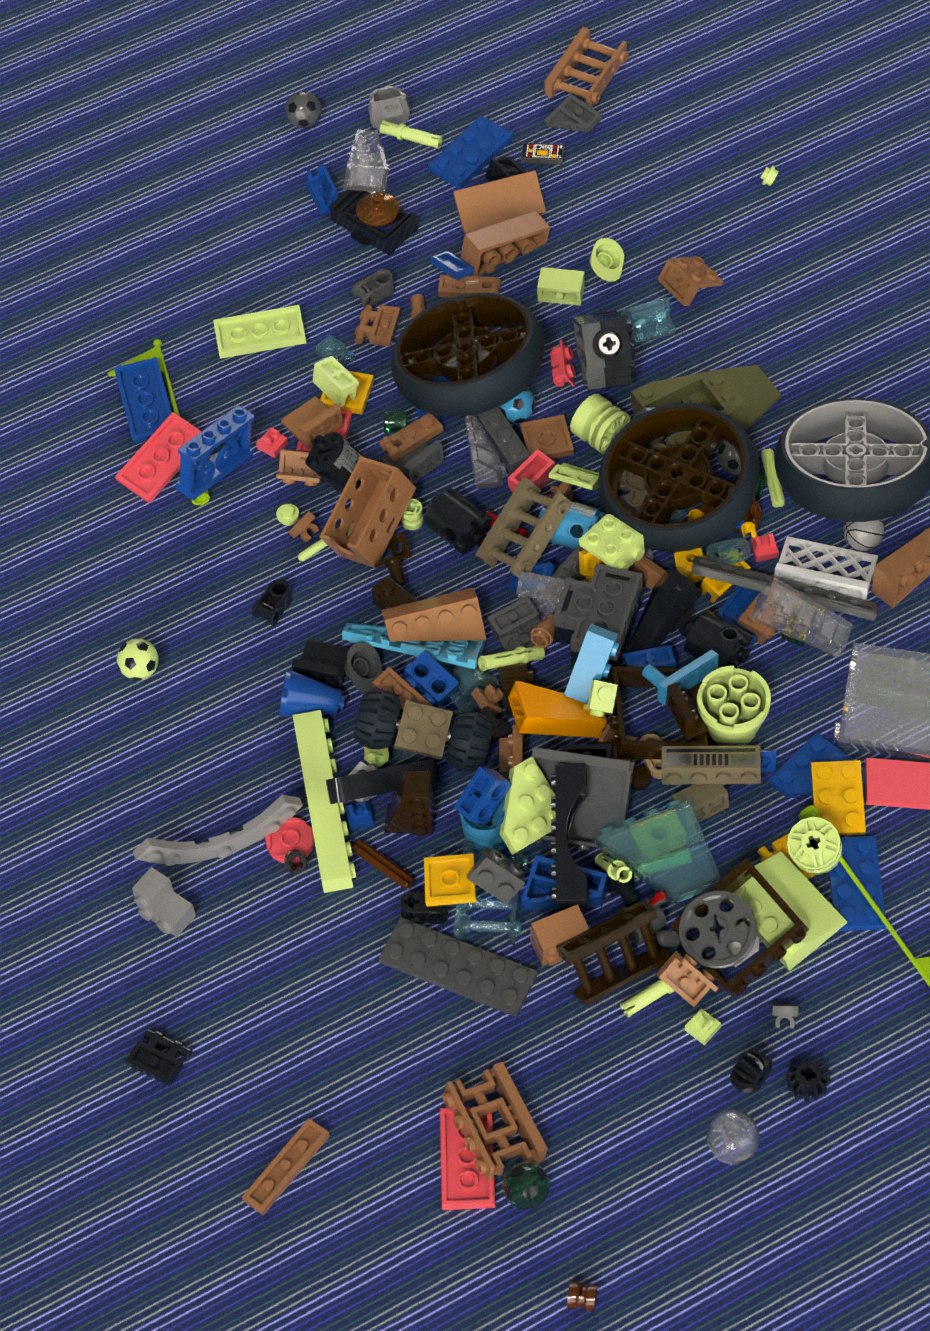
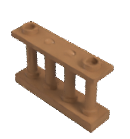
(574, 56)

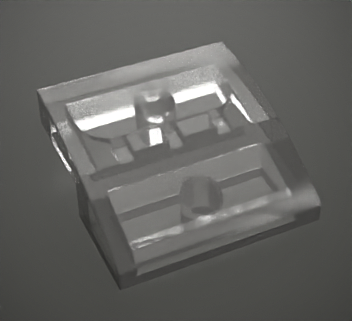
(542, 591)

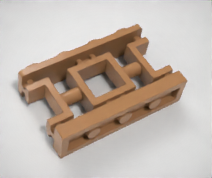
(511, 1111)

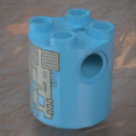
(570, 528)

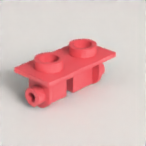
(562, 357)

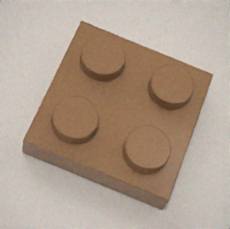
(549, 436)

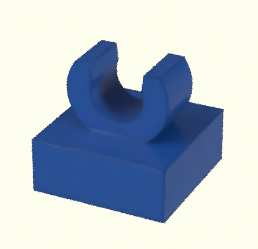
(359, 815)

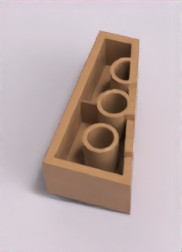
(503, 242)
(438, 618)

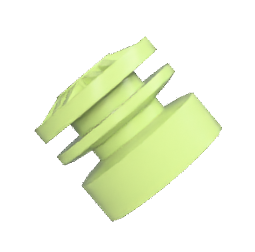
(598, 422)
(819, 860)

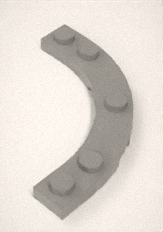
(223, 845)

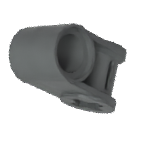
(375, 287)

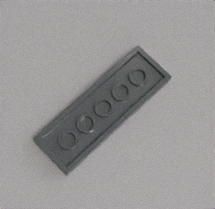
(458, 967)

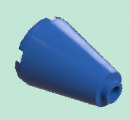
(306, 694)

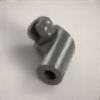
(667, 938)

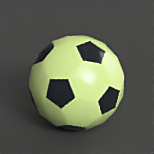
(137, 659)

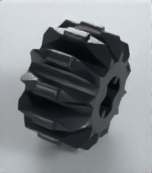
(804, 1070)
(751, 1071)

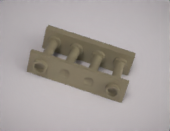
(510, 519)

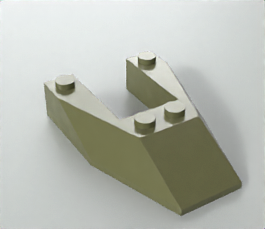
(737, 391)

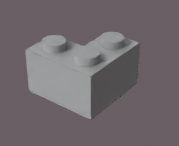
(161, 904)

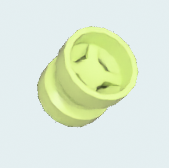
(413, 517)

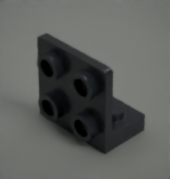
(322, 663)

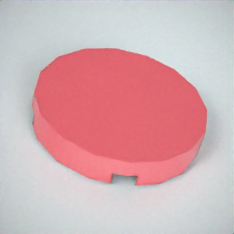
(291, 835)

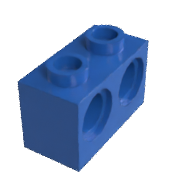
(435, 677)
(482, 795)

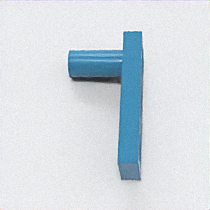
(685, 677)

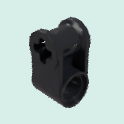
(270, 605)
(420, 911)

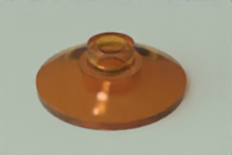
(377, 209)

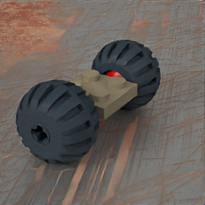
(423, 730)

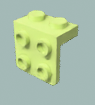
(614, 543)

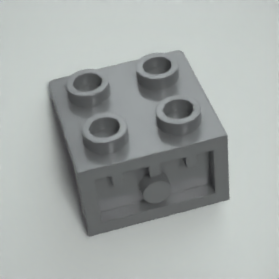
(419, 461)

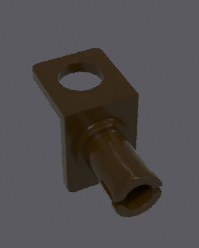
(394, 563)

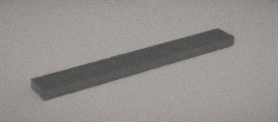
(758, 581)

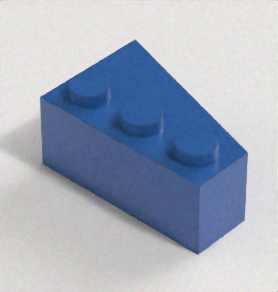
(540, 883)

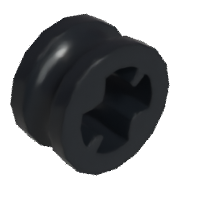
(292, 854)

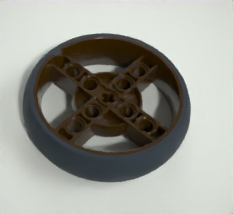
(467, 354)
(680, 476)

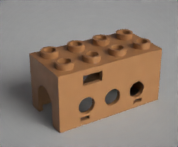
(373, 510)

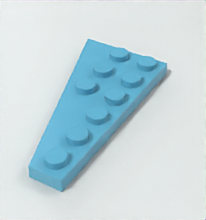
(460, 653)

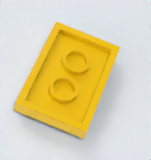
(839, 795)

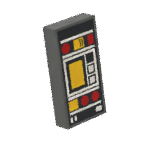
(542, 153)

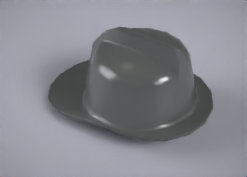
(363, 666)

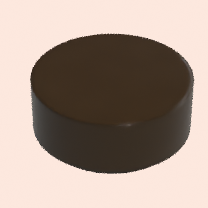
(641, 778)

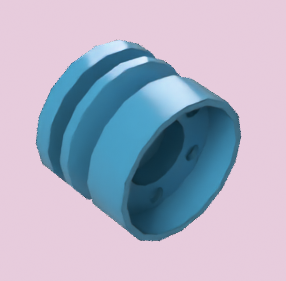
(488, 834)

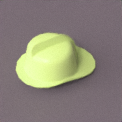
(607, 259)

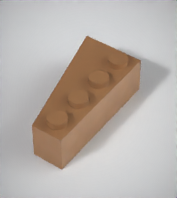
(902, 570)

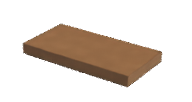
(498, 201)

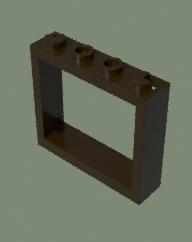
(629, 749)
(731, 883)

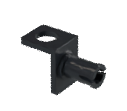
(625, 890)

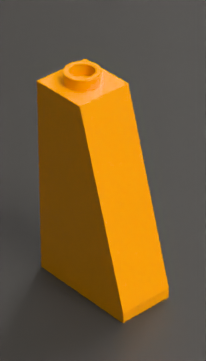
(551, 713)

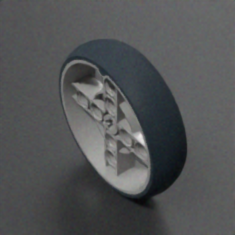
(854, 459)

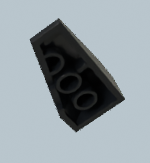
(664, 609)

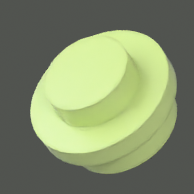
(769, 175)
(287, 514)

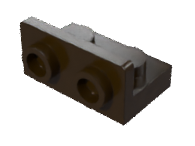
(685, 712)

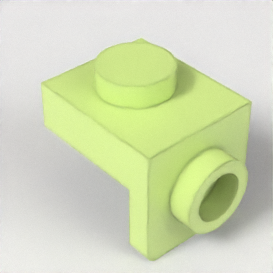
(601, 698)

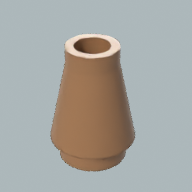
(544, 632)

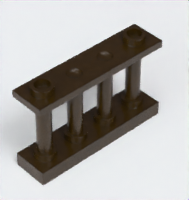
(599, 937)

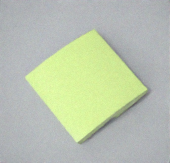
(575, 476)

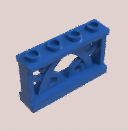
(201, 473)

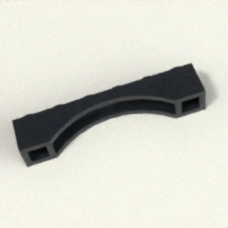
(571, 791)

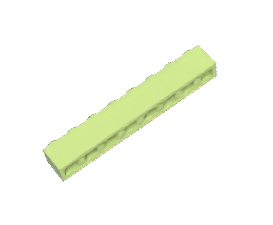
(325, 817)

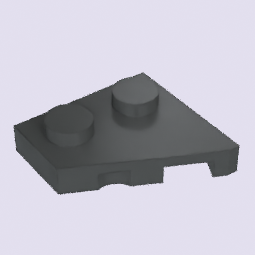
(573, 115)

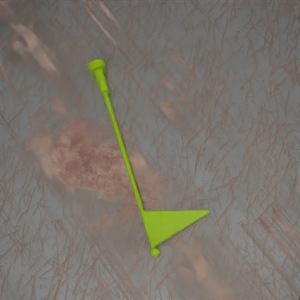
(157, 352)
(921, 964)

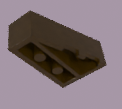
(412, 805)

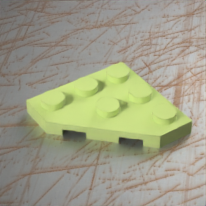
(526, 807)

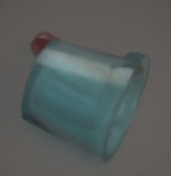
(472, 678)

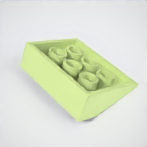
(800, 896)

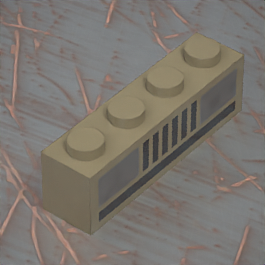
(711, 765)

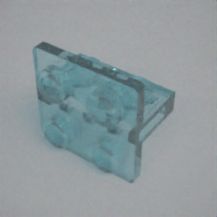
(650, 320)

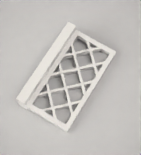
(823, 579)

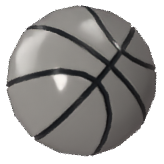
(863, 535)

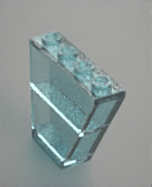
(664, 851)

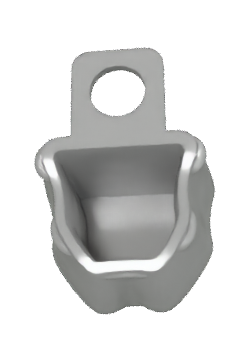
(388, 105)

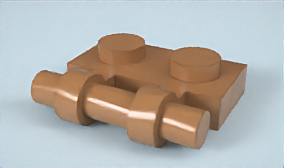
(383, 328)

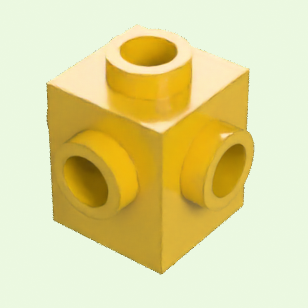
(684, 563)

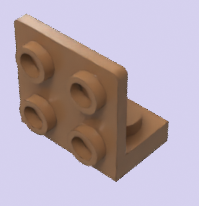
(685, 276)
(313, 420)

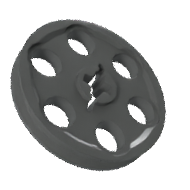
(727, 935)

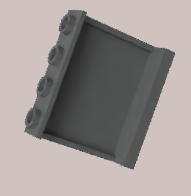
(606, 798)

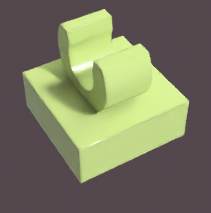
(702, 1026)

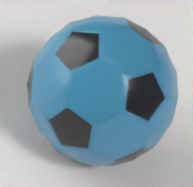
(519, 408)

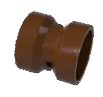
(582, 1296)

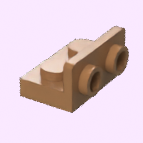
(511, 750)

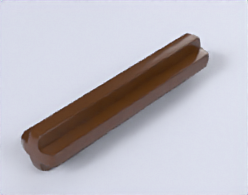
(383, 864)

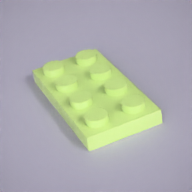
(259, 331)

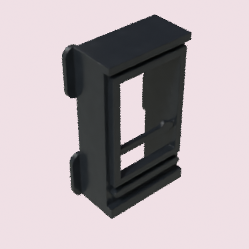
(366, 234)

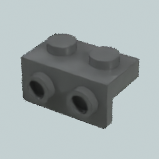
(497, 875)

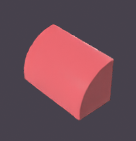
(534, 468)

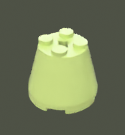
(733, 705)

